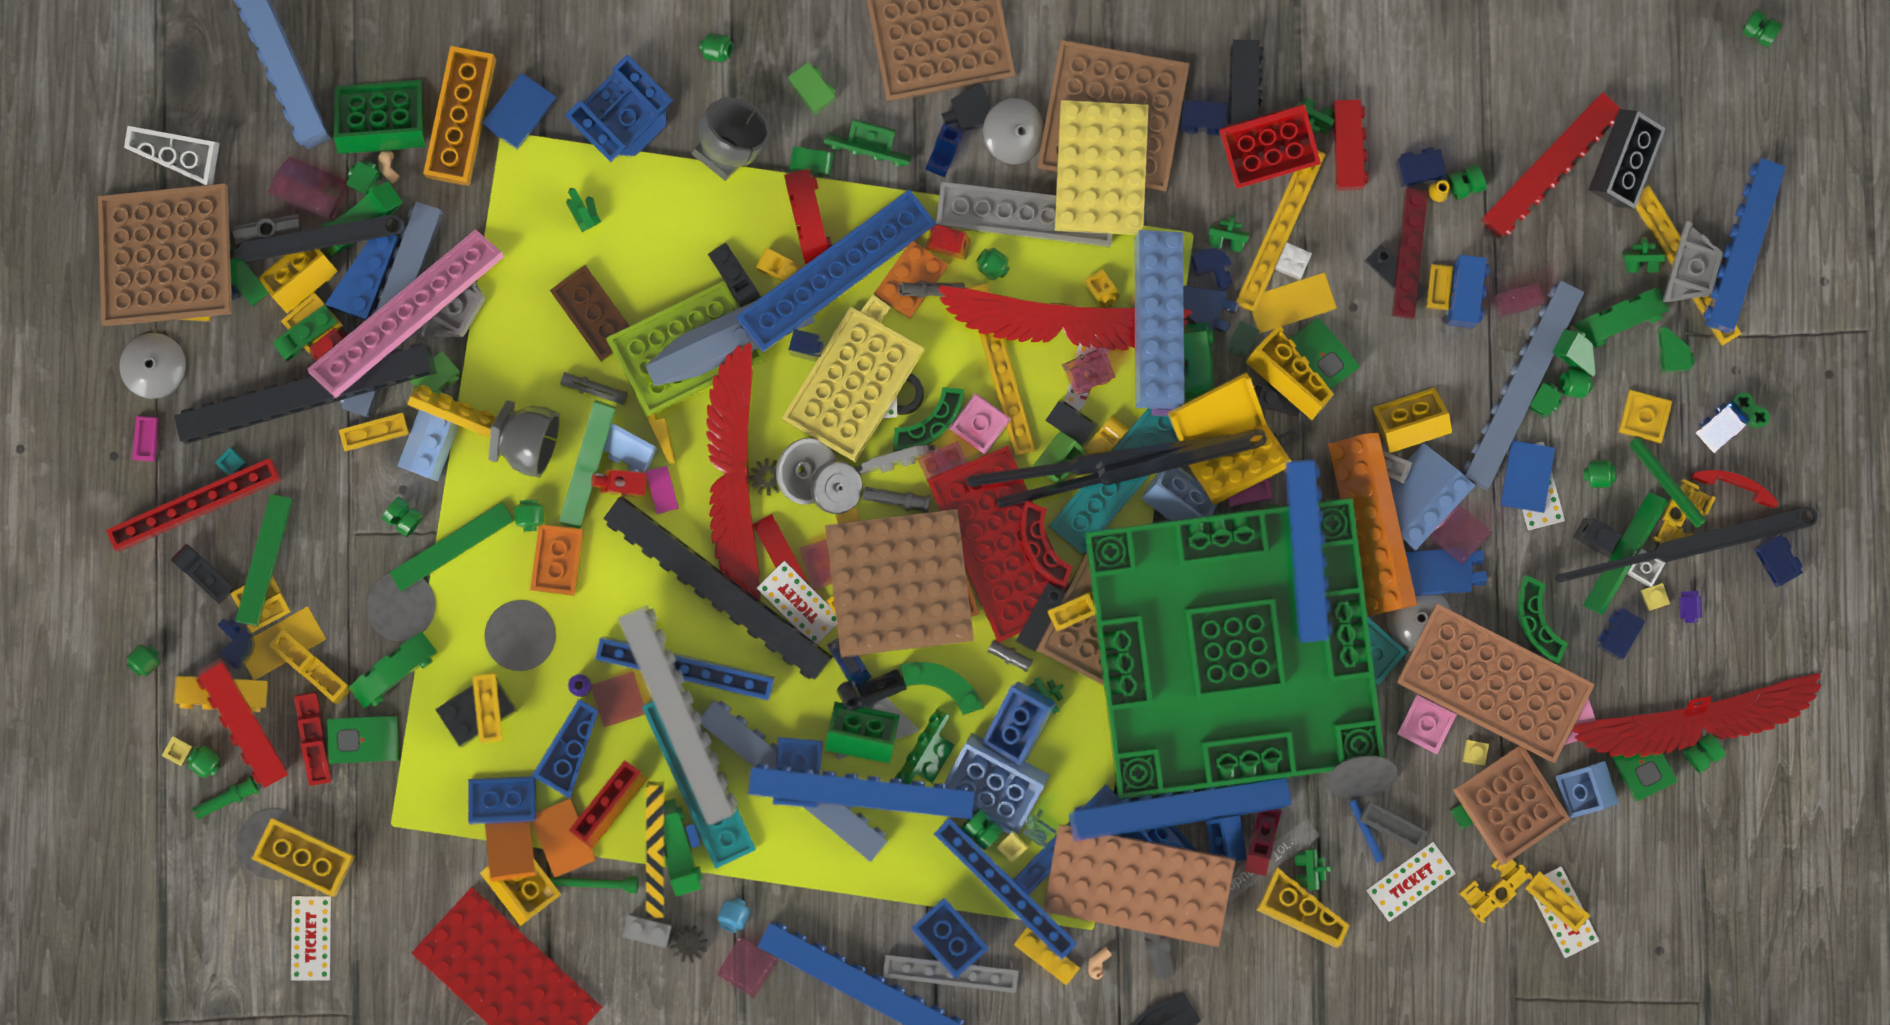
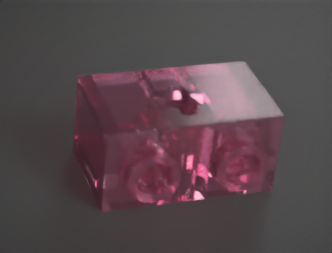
(1518, 300)
(1078, 368)
(942, 460)

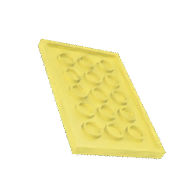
(1101, 167)
(853, 384)

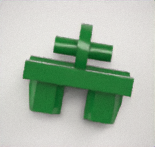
(1319, 121)
(1237, 237)
(1652, 258)
(1039, 686)
(1310, 860)

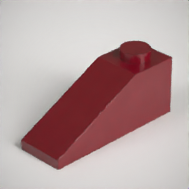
(1262, 842)

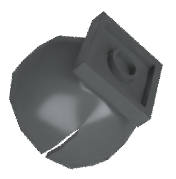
(727, 139)
(521, 438)

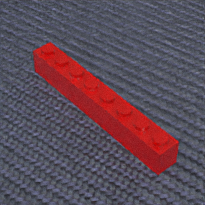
(1550, 165)
(194, 505)

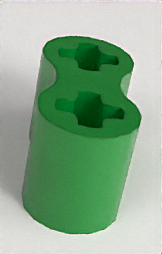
(817, 161)
(1751, 410)

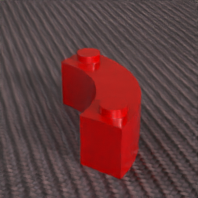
(806, 214)
(1037, 547)

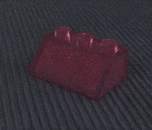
(308, 188)

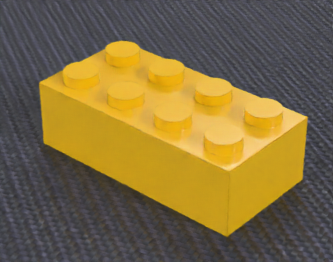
(303, 857)

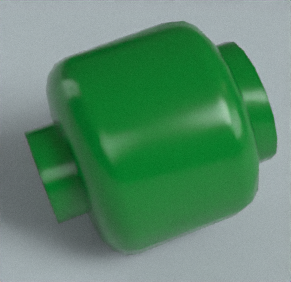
(716, 47)
(992, 263)
(1575, 383)
(1600, 473)
(529, 515)
(143, 660)
(203, 761)

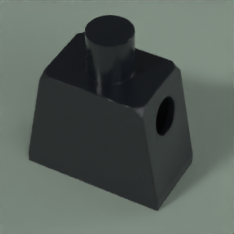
(968, 109)
(1597, 536)

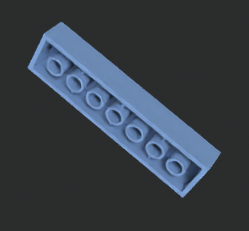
(284, 72)
(1159, 320)

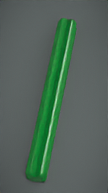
(1667, 482)

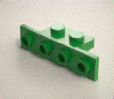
(869, 140)
(929, 752)

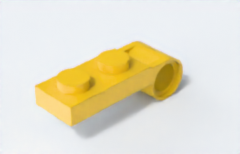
(777, 265)
(1106, 437)

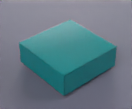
(231, 462)

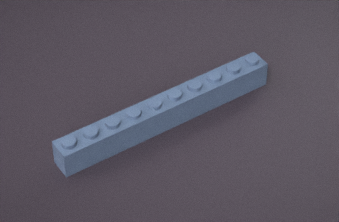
(408, 265)
(1522, 385)
(753, 749)

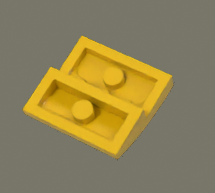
(274, 606)

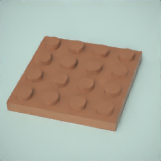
(1511, 804)

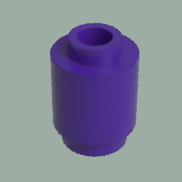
(1690, 606)
(587, 685)

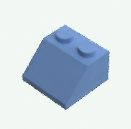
(1587, 789)

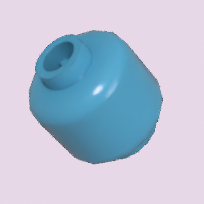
(733, 915)

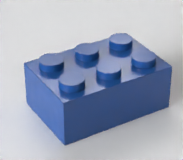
(1467, 291)
(1019, 722)
(949, 938)

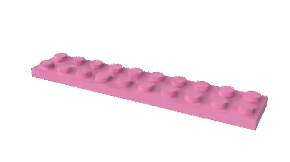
(405, 313)

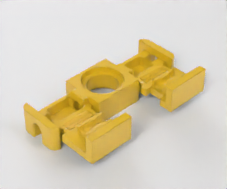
(1698, 498)
(1486, 904)

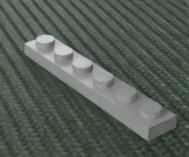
(934, 972)

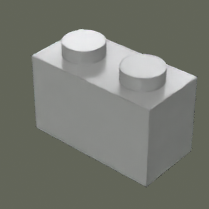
(647, 931)

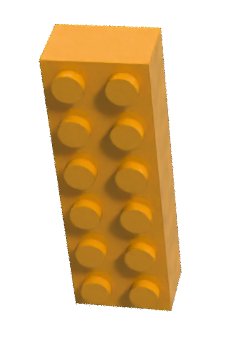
(459, 116)

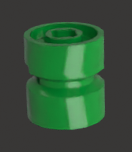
(1769, 29)
(1474, 182)
(403, 517)
(1704, 753)
(982, 829)

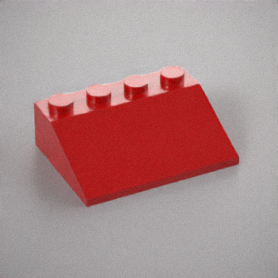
(1270, 146)

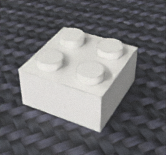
(1293, 261)
(1646, 571)

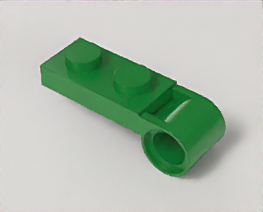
(304, 333)

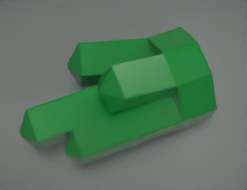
(584, 218)

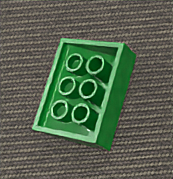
(379, 116)

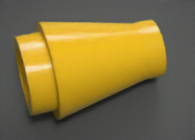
(1436, 194)

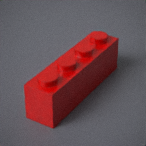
(1349, 145)
(608, 804)

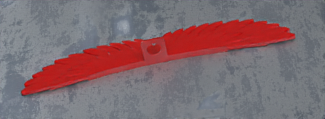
(1027, 319)
(729, 451)
(1722, 719)

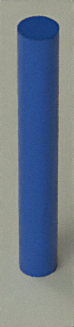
(1366, 832)

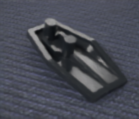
(1170, 1012)

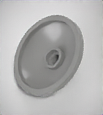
(1002, 134)
(167, 367)
(810, 456)
(1403, 623)

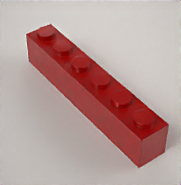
(242, 722)

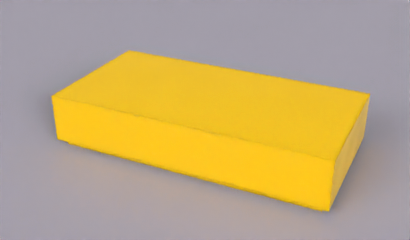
(1439, 287)

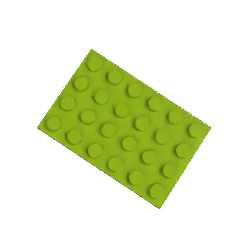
(646, 339)

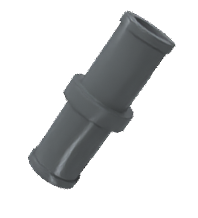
(1010, 655)

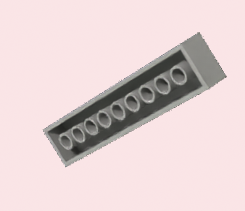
(678, 715)

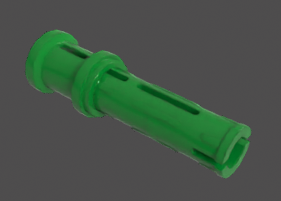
(235, 794)

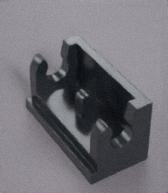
(1071, 421)

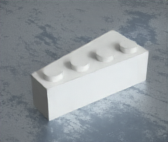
(181, 153)

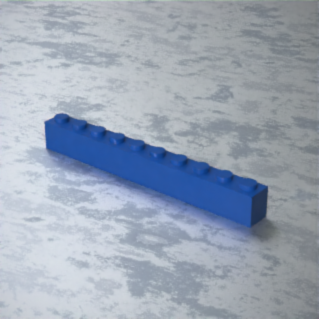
(861, 793)
(1178, 809)
(851, 979)

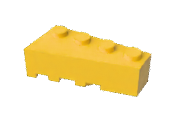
(1290, 373)
(189, 693)
(1299, 909)

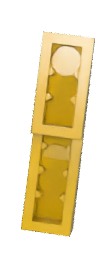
(662, 434)
(1072, 611)
(310, 667)

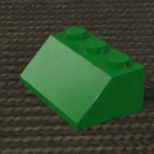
(862, 733)

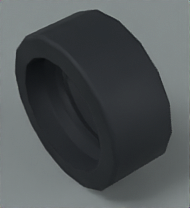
(916, 403)

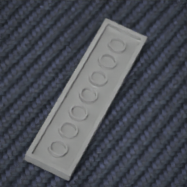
(1007, 214)

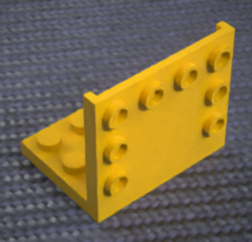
(1227, 411)

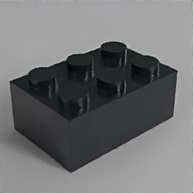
(461, 717)

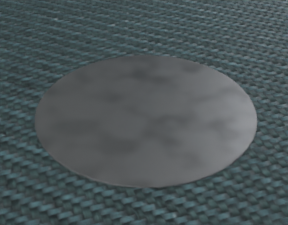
(399, 613)
(520, 635)
(1362, 777)
(250, 836)

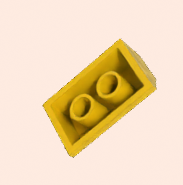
(297, 277)
(1412, 420)
(524, 895)

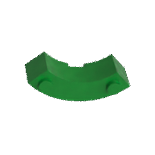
(379, 202)
(1623, 317)
(1199, 356)
(934, 425)
(1532, 621)
(390, 671)
(944, 679)
(677, 851)

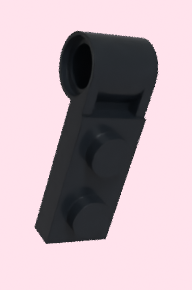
(734, 275)
(1273, 400)
(202, 573)
(871, 691)

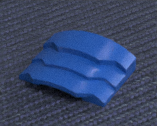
(622, 111)

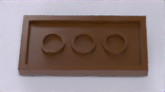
(590, 310)

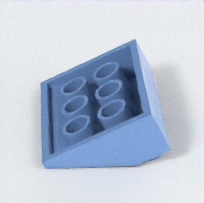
(1427, 495)
(999, 784)

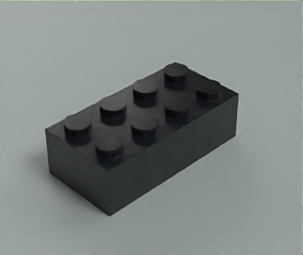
(1245, 80)
(1627, 159)

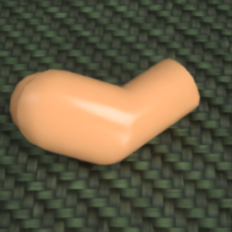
(384, 165)
(1096, 963)

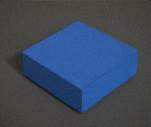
(693, 835)

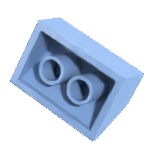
(428, 445)
(629, 449)
(1177, 495)

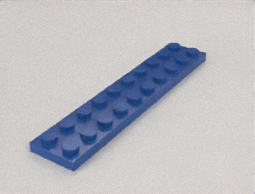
(835, 271)

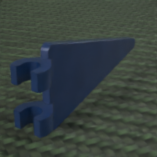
(1207, 305)

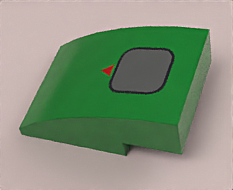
(1324, 353)
(363, 739)
(1644, 774)

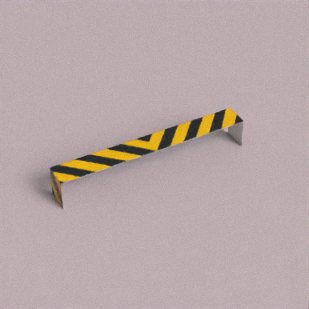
(655, 849)

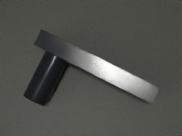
(1385, 266)
(1039, 618)

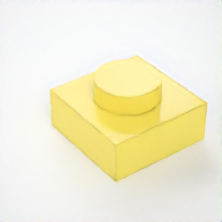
(875, 309)
(1655, 597)
(177, 751)
(1475, 752)
(1012, 846)

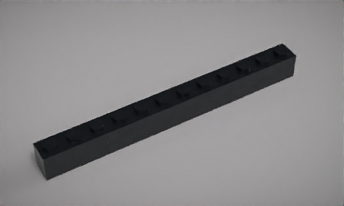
(298, 396)
(717, 587)

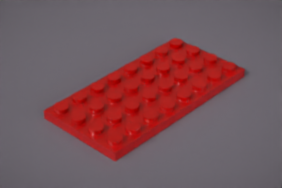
(992, 541)
(501, 969)

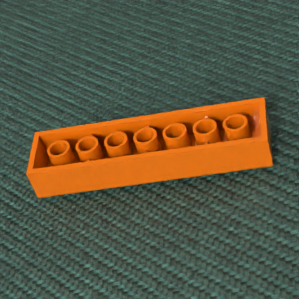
(1384, 565)

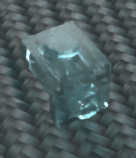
(1038, 830)

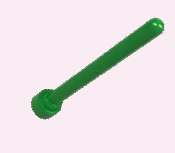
(628, 884)

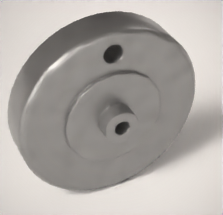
(836, 487)

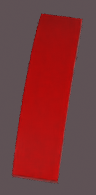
(1760, 496)
(776, 544)

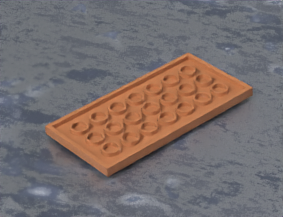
(1495, 683)
(1140, 886)

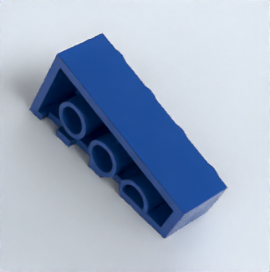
(363, 281)
(565, 753)

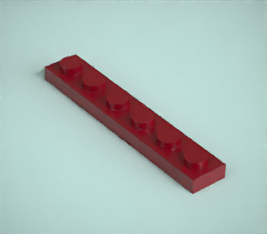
(1409, 253)

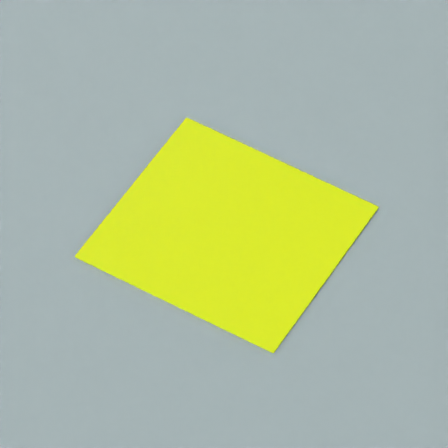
(648, 255)

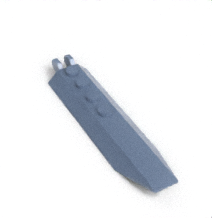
(702, 349)

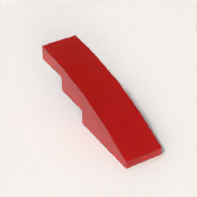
(312, 738)

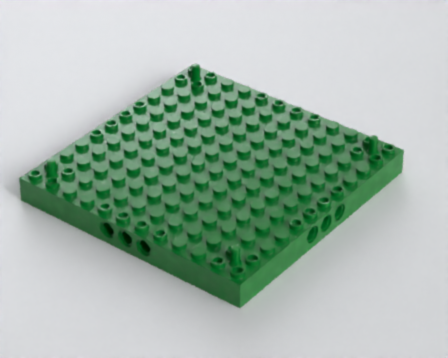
(1210, 657)

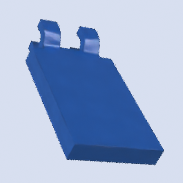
(1439, 573)

